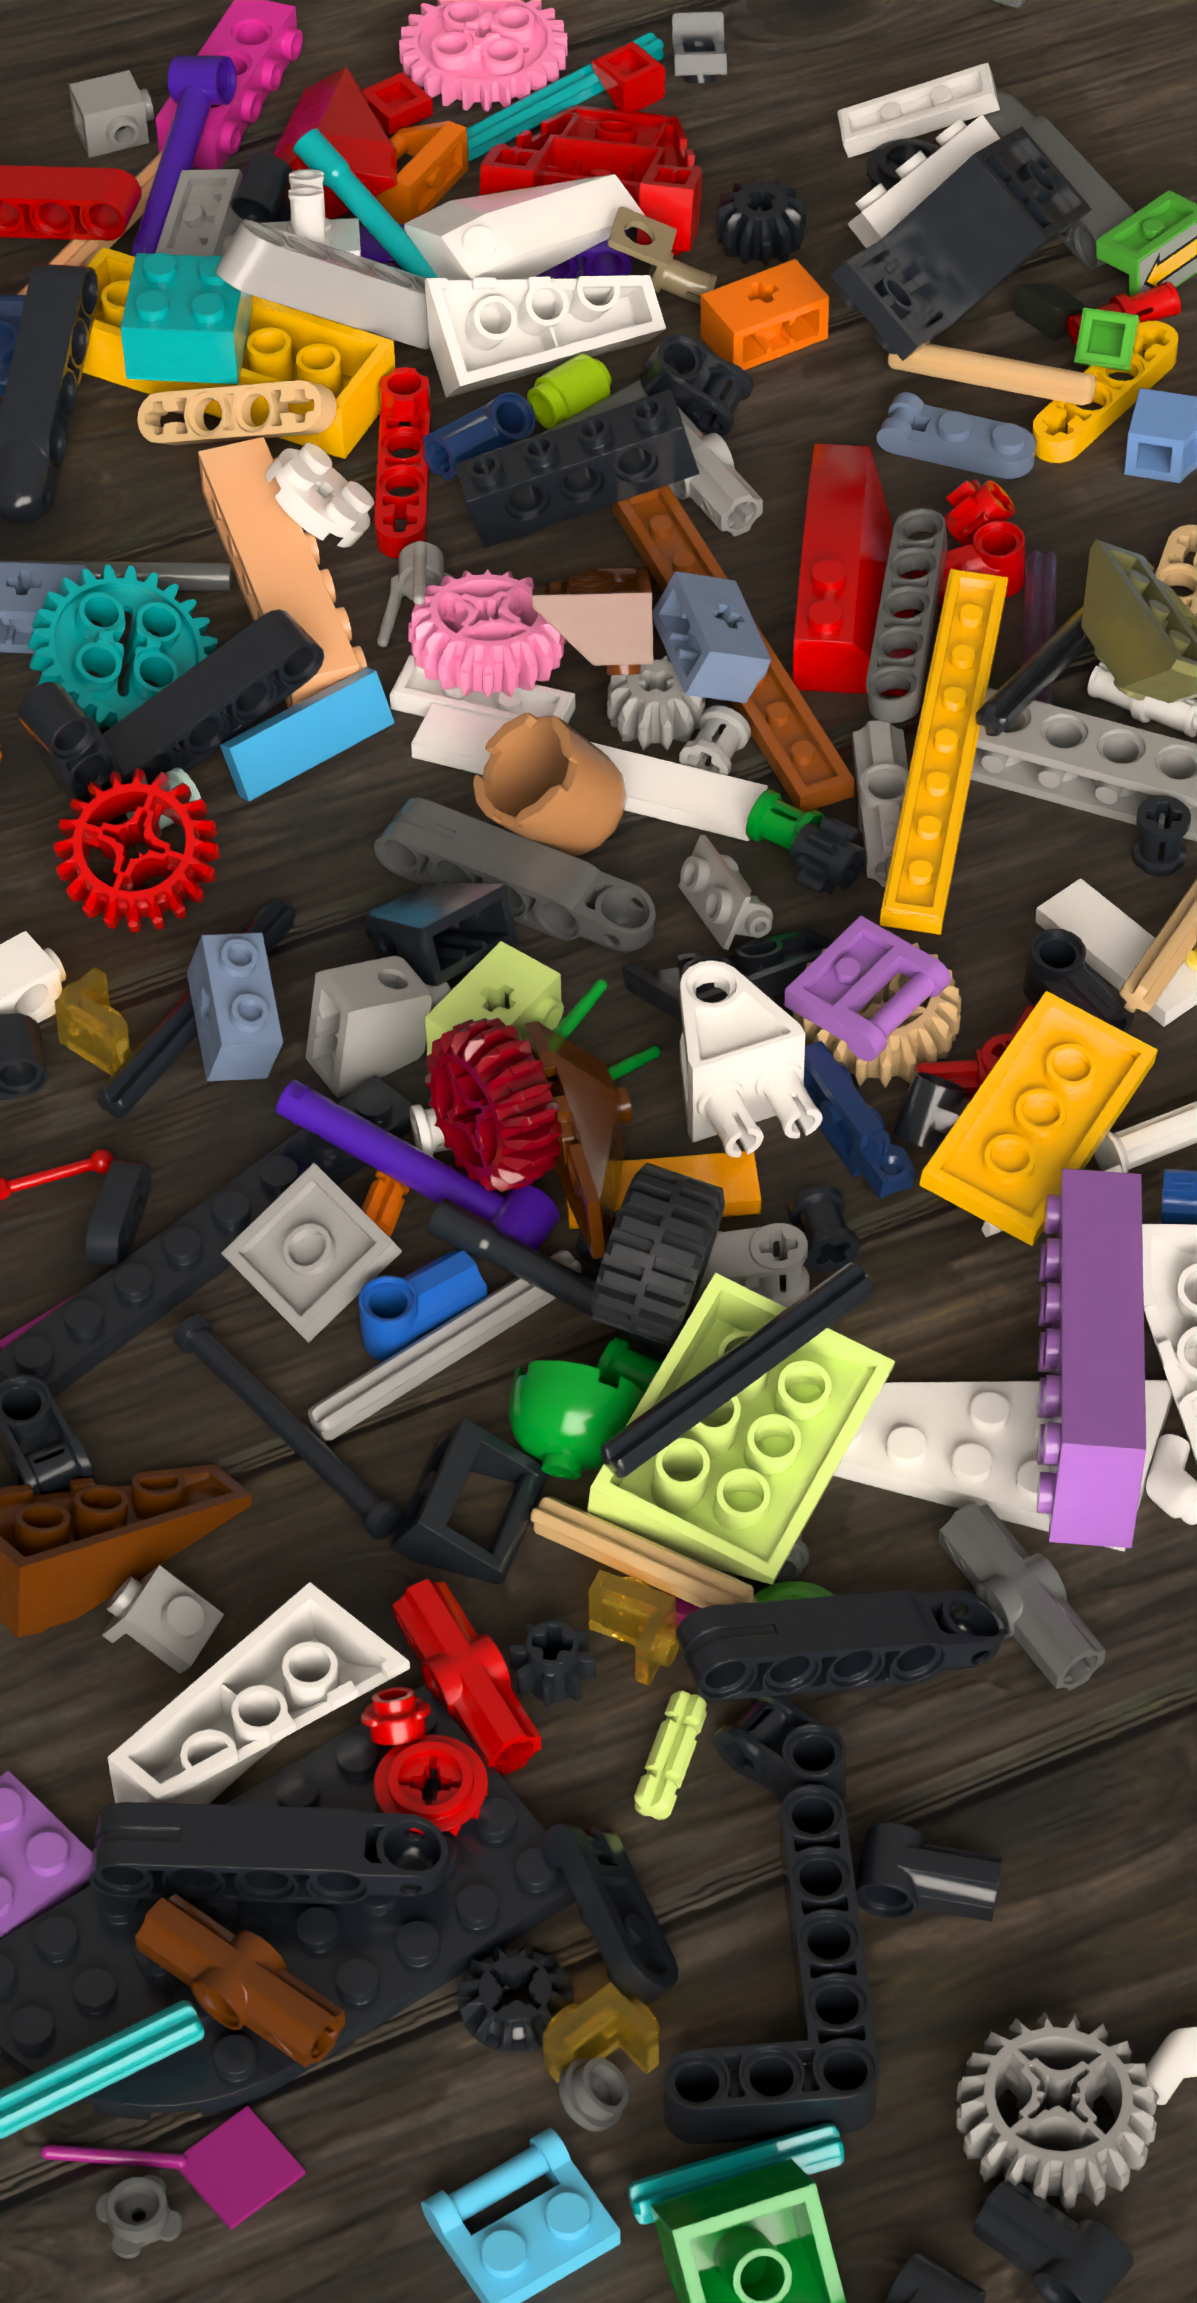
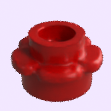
(396, 1716)

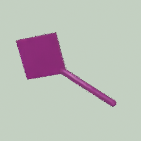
(231, 2168)

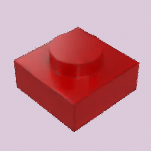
(398, 102)

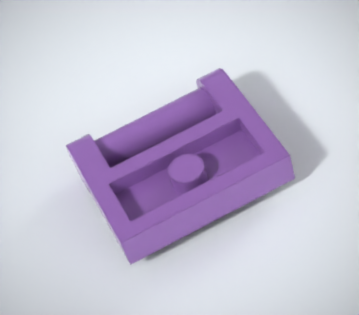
(852, 974)

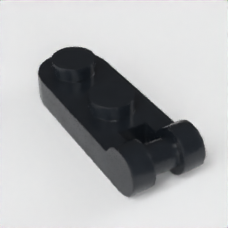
(614, 1909)

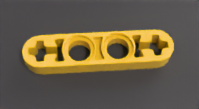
(1115, 396)

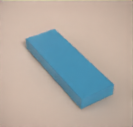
(307, 734)

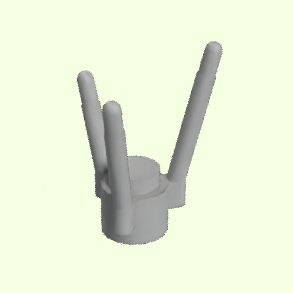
(418, 566)

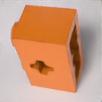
(765, 315)

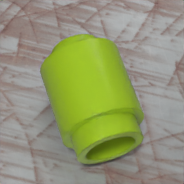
(569, 389)

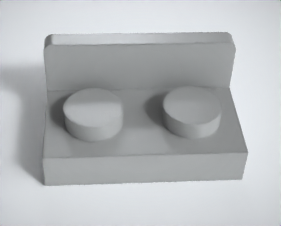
(201, 213)

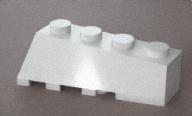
(518, 327)
(268, 1686)

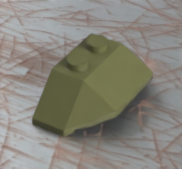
(1139, 626)

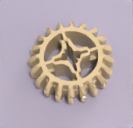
(918, 1039)

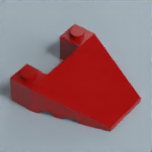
(590, 142)

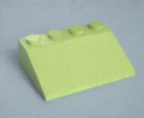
(756, 1466)

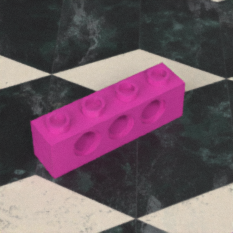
(261, 43)

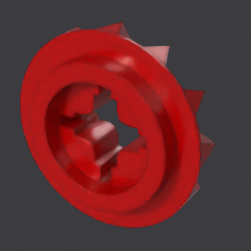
(410, 1764)

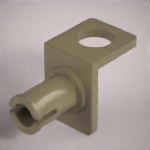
(664, 270)

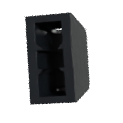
(427, 930)

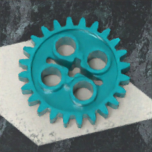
(70, 644)

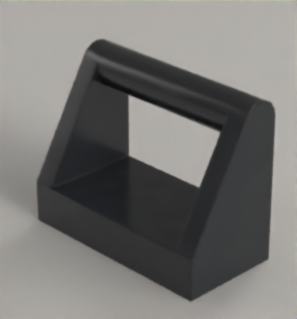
(423, 1528)

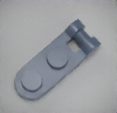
(956, 439)

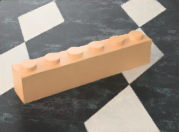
(275, 557)

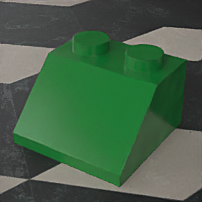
(750, 2240)

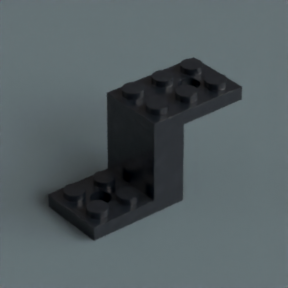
(960, 243)

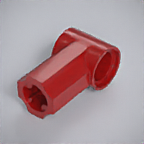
(995, 550)

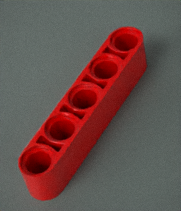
(66, 202)

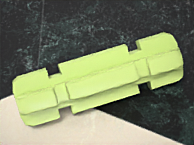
(670, 1755)

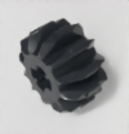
(760, 222)

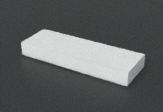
(918, 109)
(416, 694)
(1114, 944)

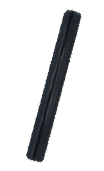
(1033, 676)
(179, 1025)
(736, 1370)

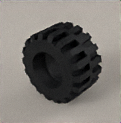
(657, 1254)

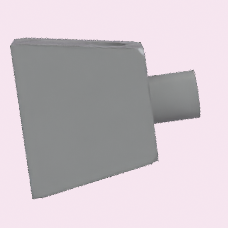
(368, 1021)

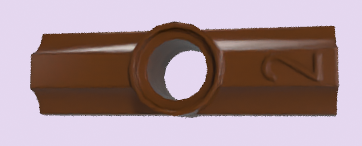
(240, 1980)

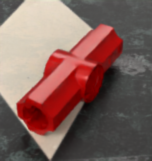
(466, 1675)

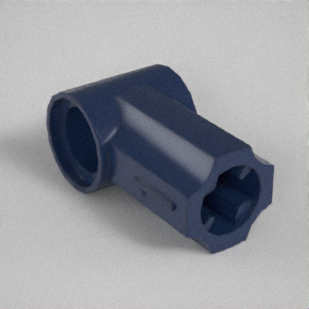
(488, 428)

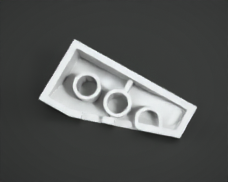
(518, 230)
(1172, 1311)

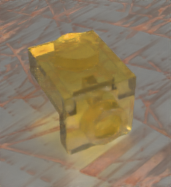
(636, 1615)
(598, 2029)

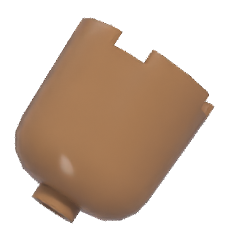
(550, 785)

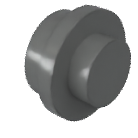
(593, 2093)

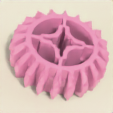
(483, 635)

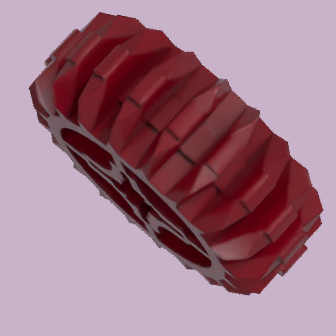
(493, 1104)

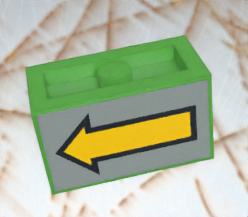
(1154, 243)

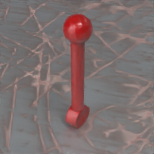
(98, 1162)

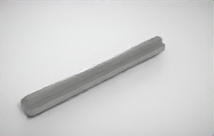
(430, 1354)

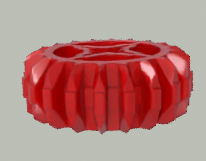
(93, 831)

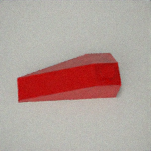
(346, 120)

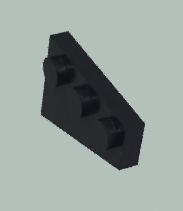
(766, 962)

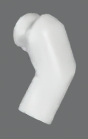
(1169, 1483)
(1173, 2062)

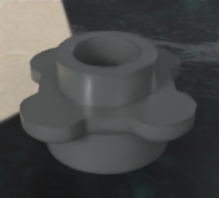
(138, 2195)

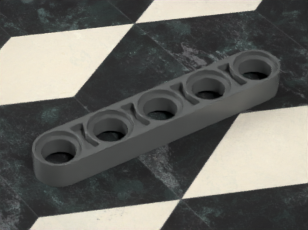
(907, 633)

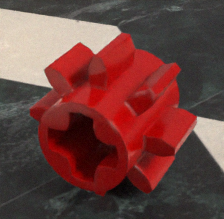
(976, 506)

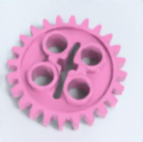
(483, 50)

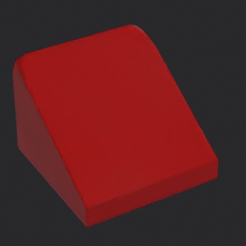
(631, 77)

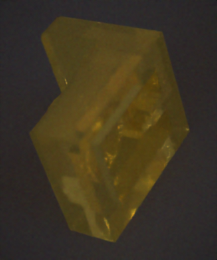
(90, 1024)

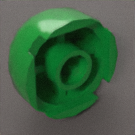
(567, 1414)

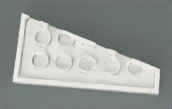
(968, 1444)

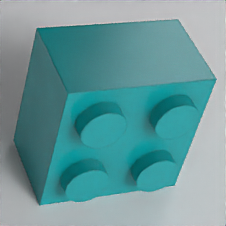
(183, 321)

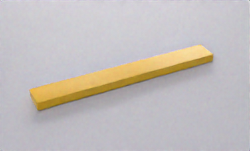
(944, 753)

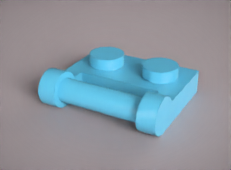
(533, 2242)

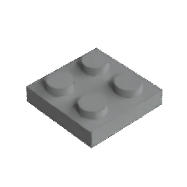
(311, 1252)

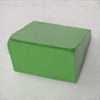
(1107, 339)

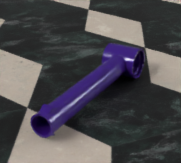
(194, 85)
(522, 1213)

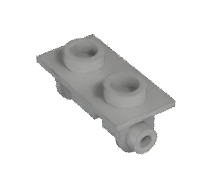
(722, 895)

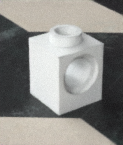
(29, 978)

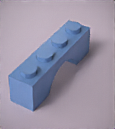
(1162, 436)

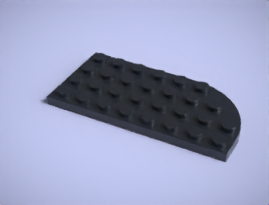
(82, 1979)

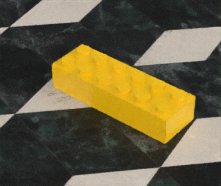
(278, 348)

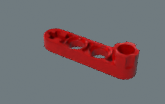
(403, 399)

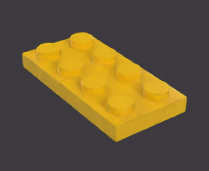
(1036, 1114)

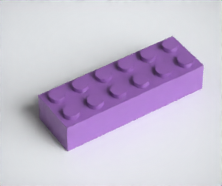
(1092, 1359)

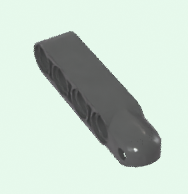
(1106, 204)
(542, 884)

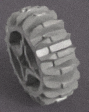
(1056, 2138)

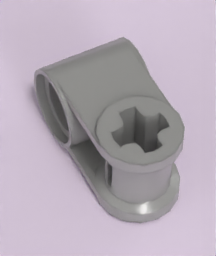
(749, 1260)

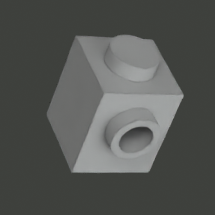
(110, 113)

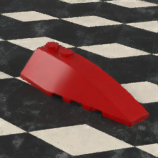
(842, 572)

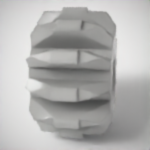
(653, 706)

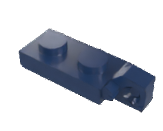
(853, 1126)

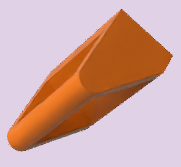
(436, 165)

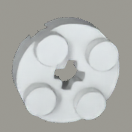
(319, 495)

